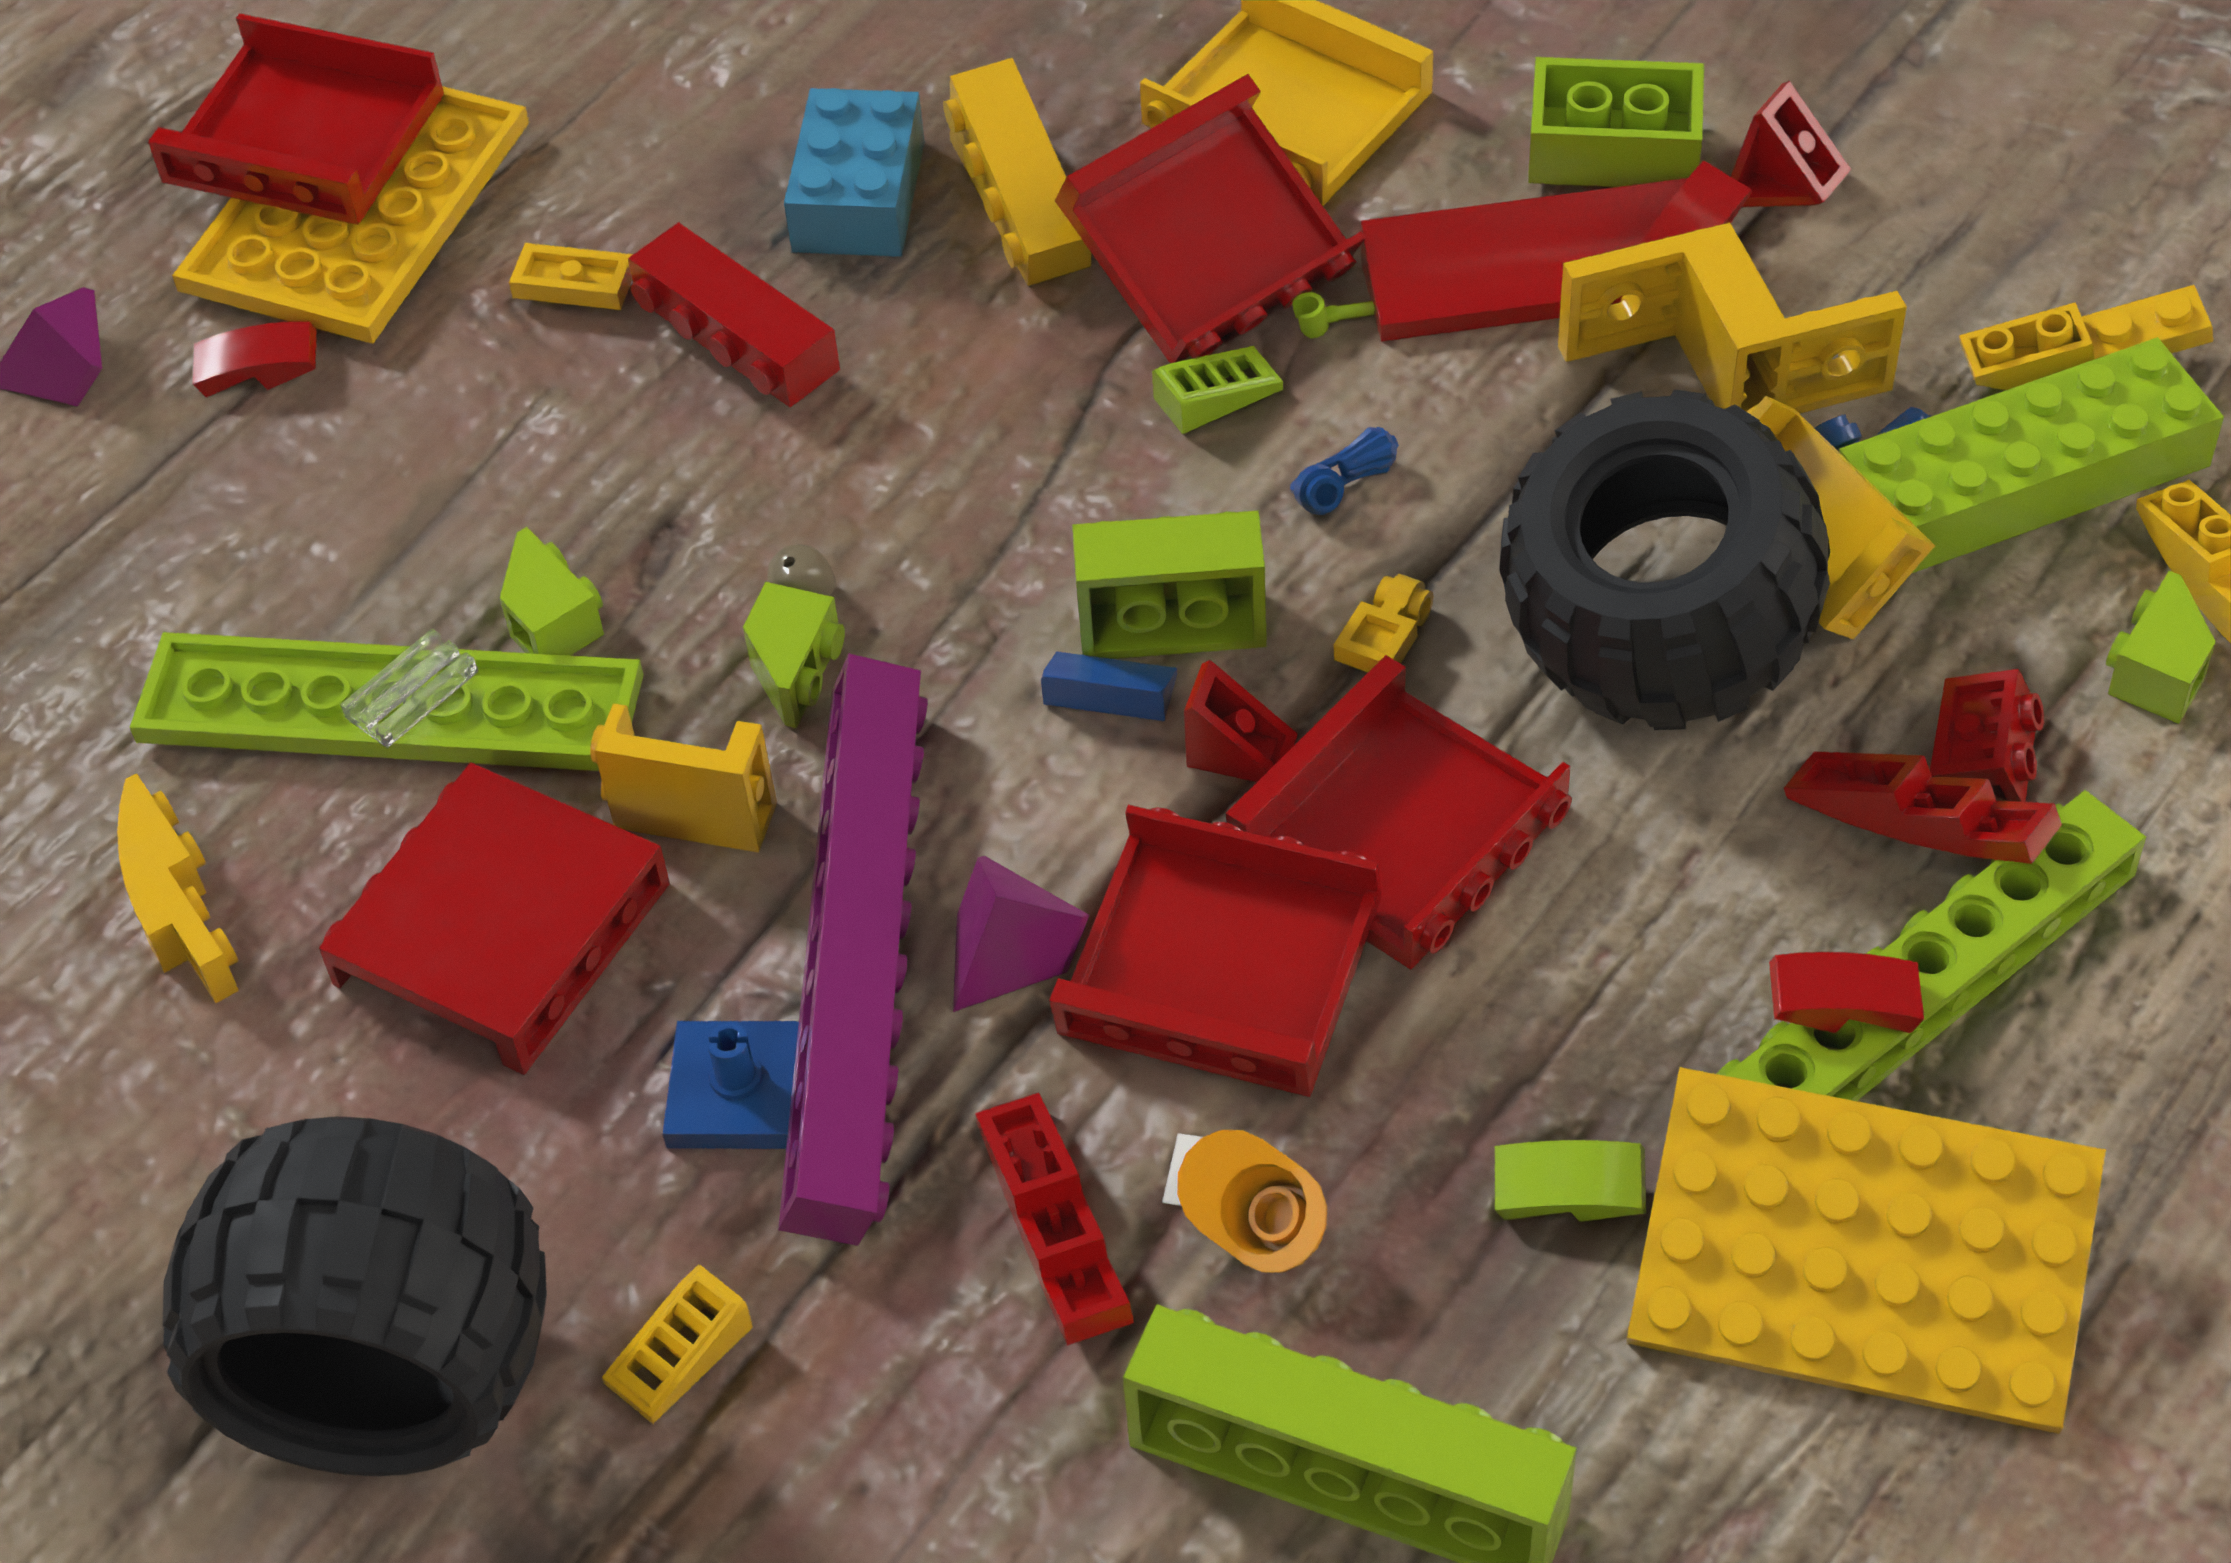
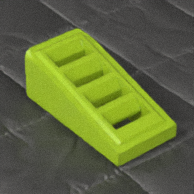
(1189, 403)

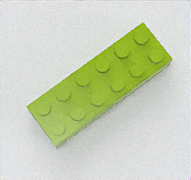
(2043, 450)
(1346, 1442)

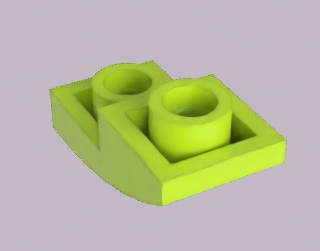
(1570, 1176)

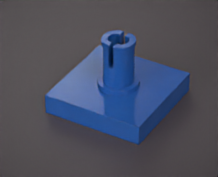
(730, 1085)

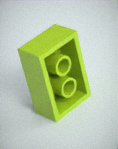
(1615, 121)
(1170, 585)

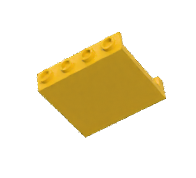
(1324, 79)

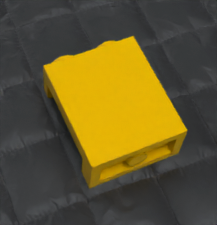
(685, 787)

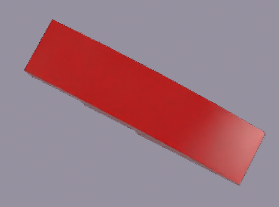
(1904, 802)
(1054, 1219)

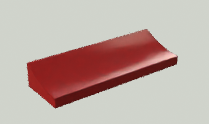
(1495, 258)

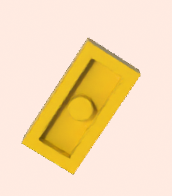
(571, 276)

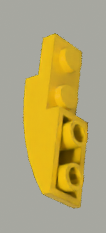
(2062, 338)
(2194, 543)
(167, 889)

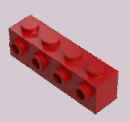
(734, 315)

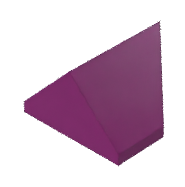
(56, 350)
(1010, 935)

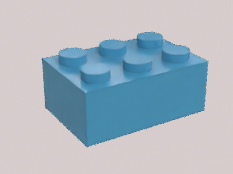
(855, 172)

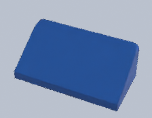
(1108, 685)

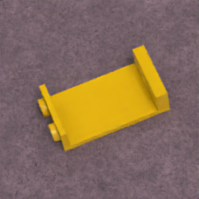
(1867, 535)

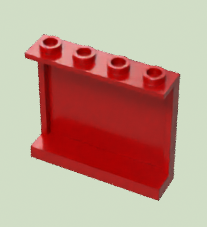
(303, 121)
(1205, 224)
(1415, 797)
(499, 912)
(1221, 950)

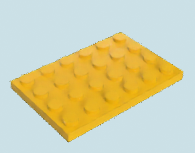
(347, 273)
(1869, 1249)

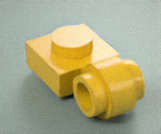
(1385, 626)

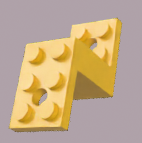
(1729, 323)

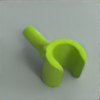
(1315, 317)

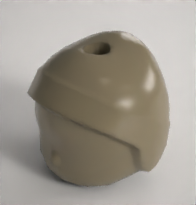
(802, 569)

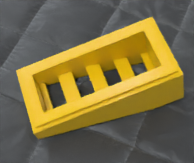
(678, 1310)

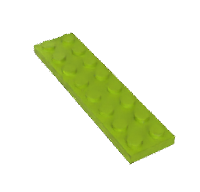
(292, 692)

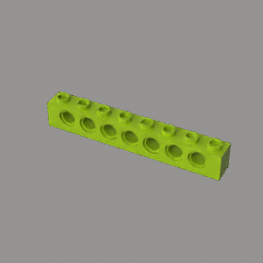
(2013, 917)

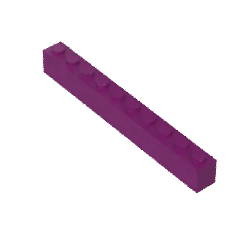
(853, 955)

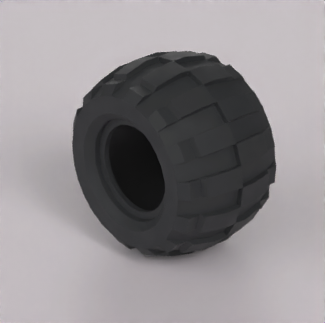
(1681, 642)
(354, 1297)

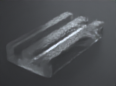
(402, 683)

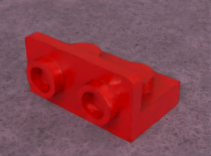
(1988, 731)

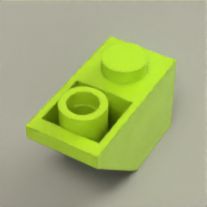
(545, 602)
(790, 644)
(2165, 654)

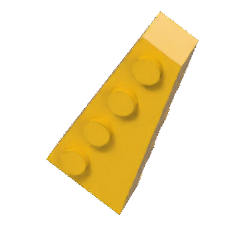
(1013, 170)

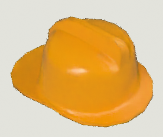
(1252, 1200)

